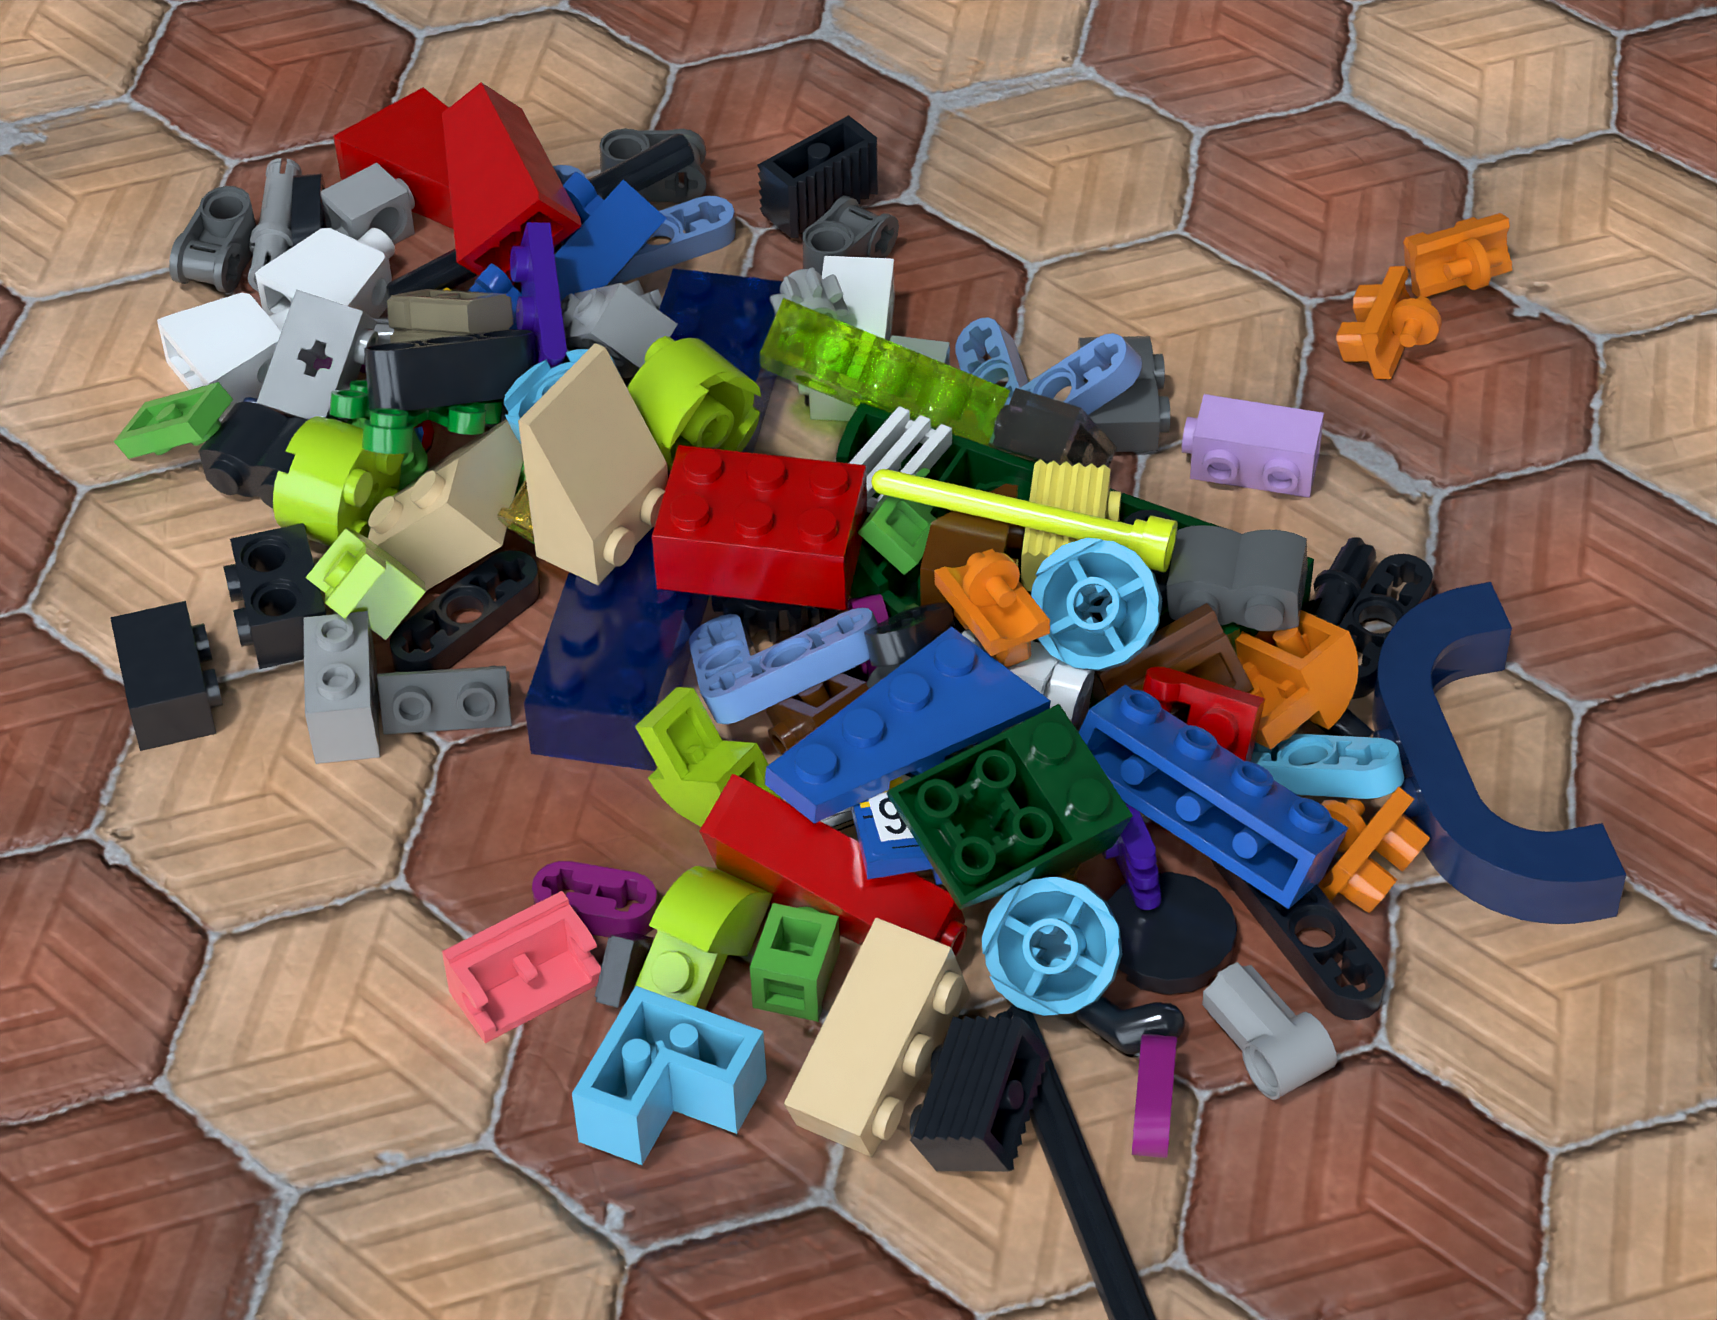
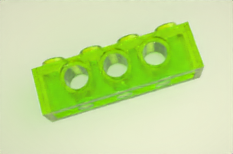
(878, 372)

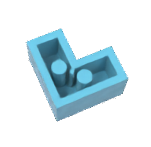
(664, 1061)

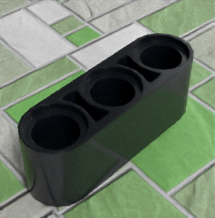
(447, 369)

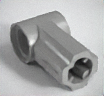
(1276, 1044)

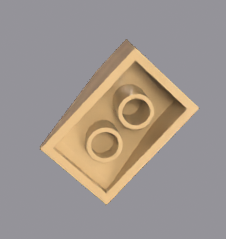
(590, 470)
(452, 508)

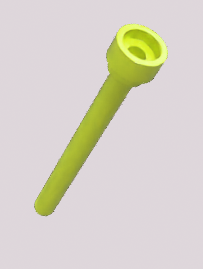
(1150, 539)

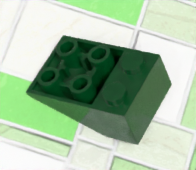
(1012, 809)

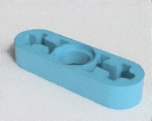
(1333, 765)

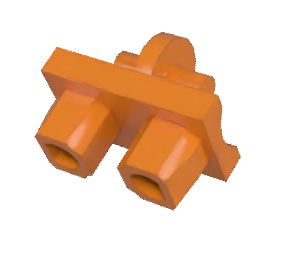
(1458, 255)
(1387, 324)
(994, 605)
(1388, 833)

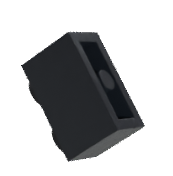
(164, 675)

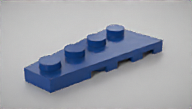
(903, 724)

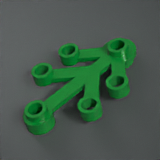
(392, 429)

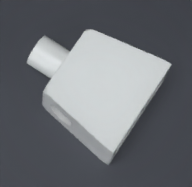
(333, 269)
(223, 343)

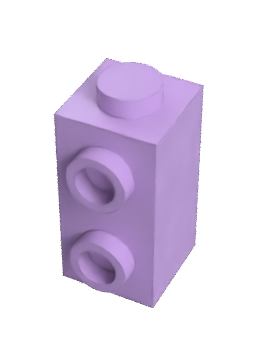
(1254, 445)

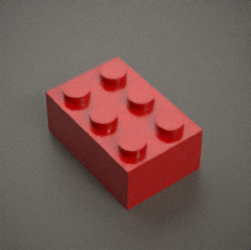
(760, 527)

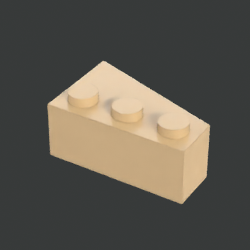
(878, 1038)

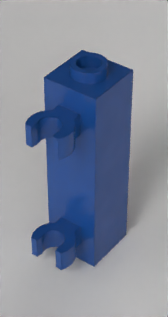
(599, 250)

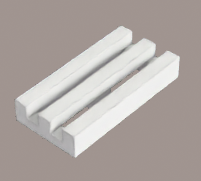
(895, 441)

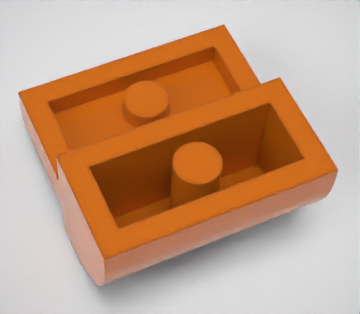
(1300, 674)

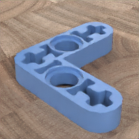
(707, 228)
(1088, 362)
(742, 683)

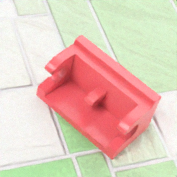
(522, 967)

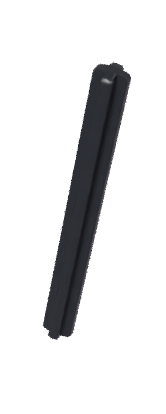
(638, 171)
(1084, 1195)

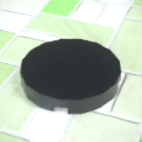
(1178, 941)

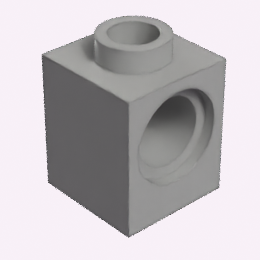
(368, 202)

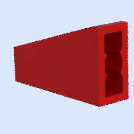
(409, 146)
(499, 180)
(820, 868)

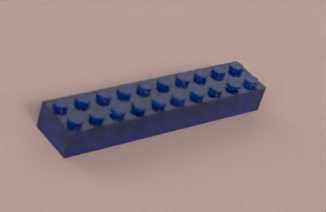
(625, 641)

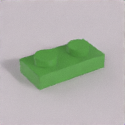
(174, 421)

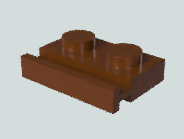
(1188, 645)

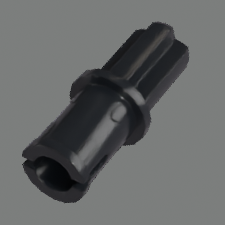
(1340, 585)

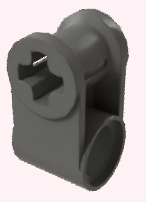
(625, 143)
(848, 233)
(215, 240)

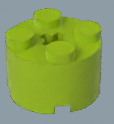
(694, 398)
(333, 480)

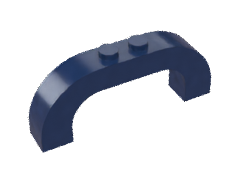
(1499, 865)

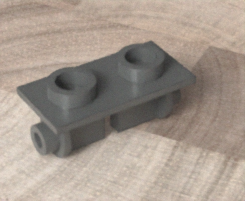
(445, 699)

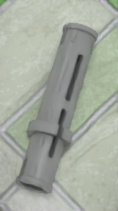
(274, 229)

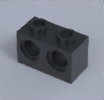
(275, 593)

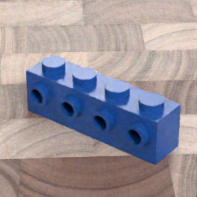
(1211, 796)

